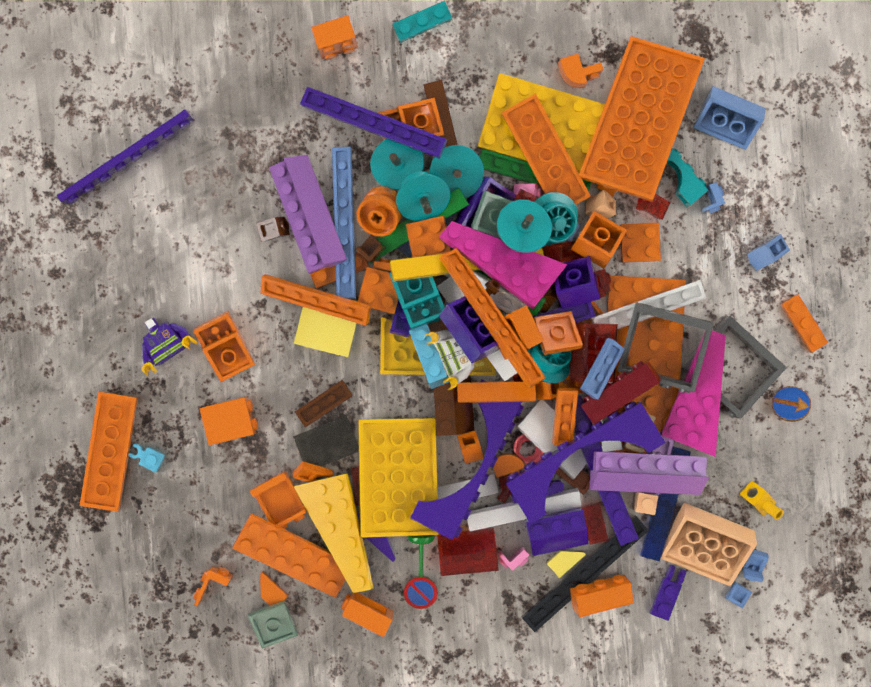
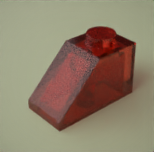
(561, 252)

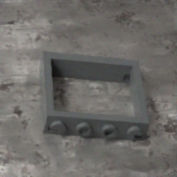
(754, 345)
(667, 381)

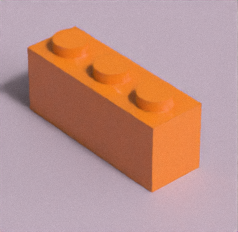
(601, 595)

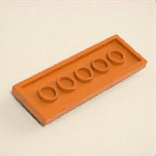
(544, 149)
(108, 451)
(289, 554)

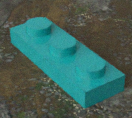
(422, 21)

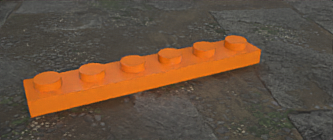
(315, 299)

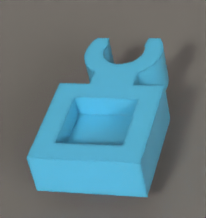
(149, 458)

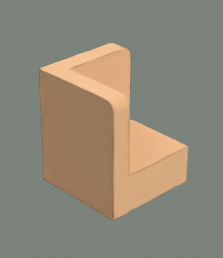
(602, 204)

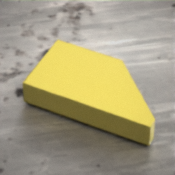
(564, 560)

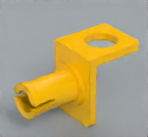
(762, 501)

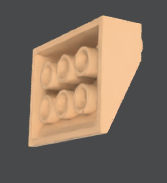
(708, 544)

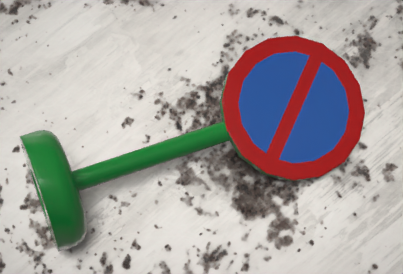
(420, 591)

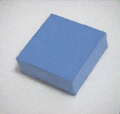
(738, 594)

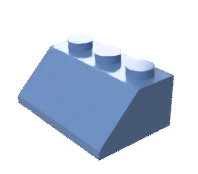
(729, 118)

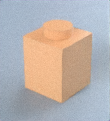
(645, 502)

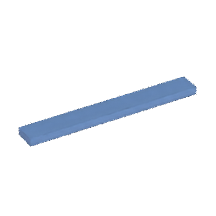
(344, 220)

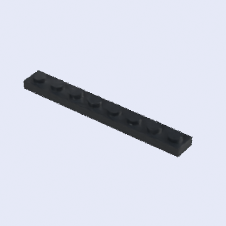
(582, 574)

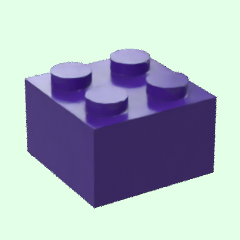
(577, 283)

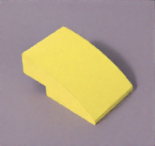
(325, 332)

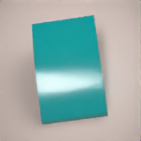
(419, 300)

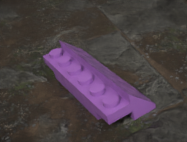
(307, 213)
(648, 473)

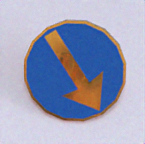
(791, 404)

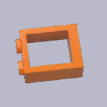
(367, 613)

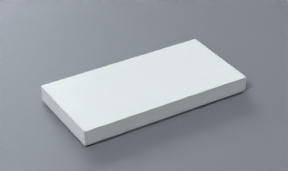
(539, 430)

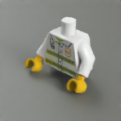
(452, 357)

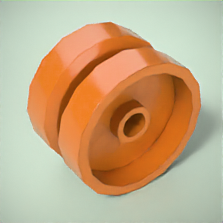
(379, 211)

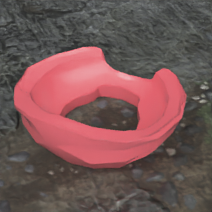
(536, 456)

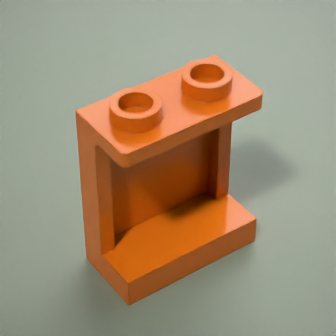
(228, 420)
(279, 500)

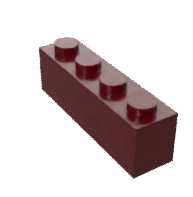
(622, 391)

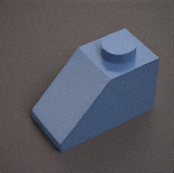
(768, 252)

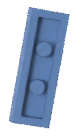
(602, 368)

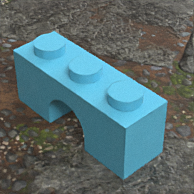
(428, 356)

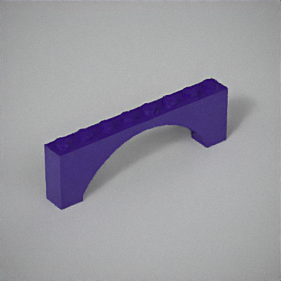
(532, 483)
(447, 513)

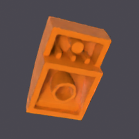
(418, 114)
(224, 346)

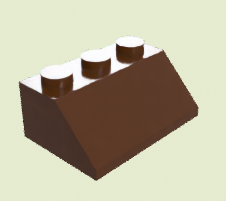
(451, 416)

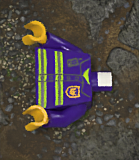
(163, 343)

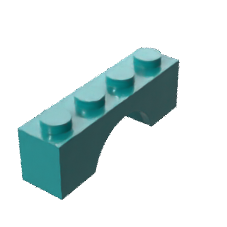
(689, 186)

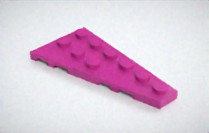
(520, 273)
(696, 415)

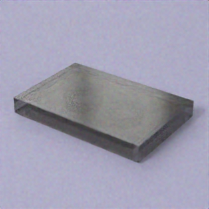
(327, 442)

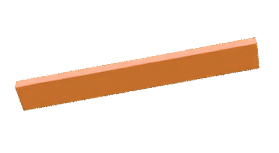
(492, 318)

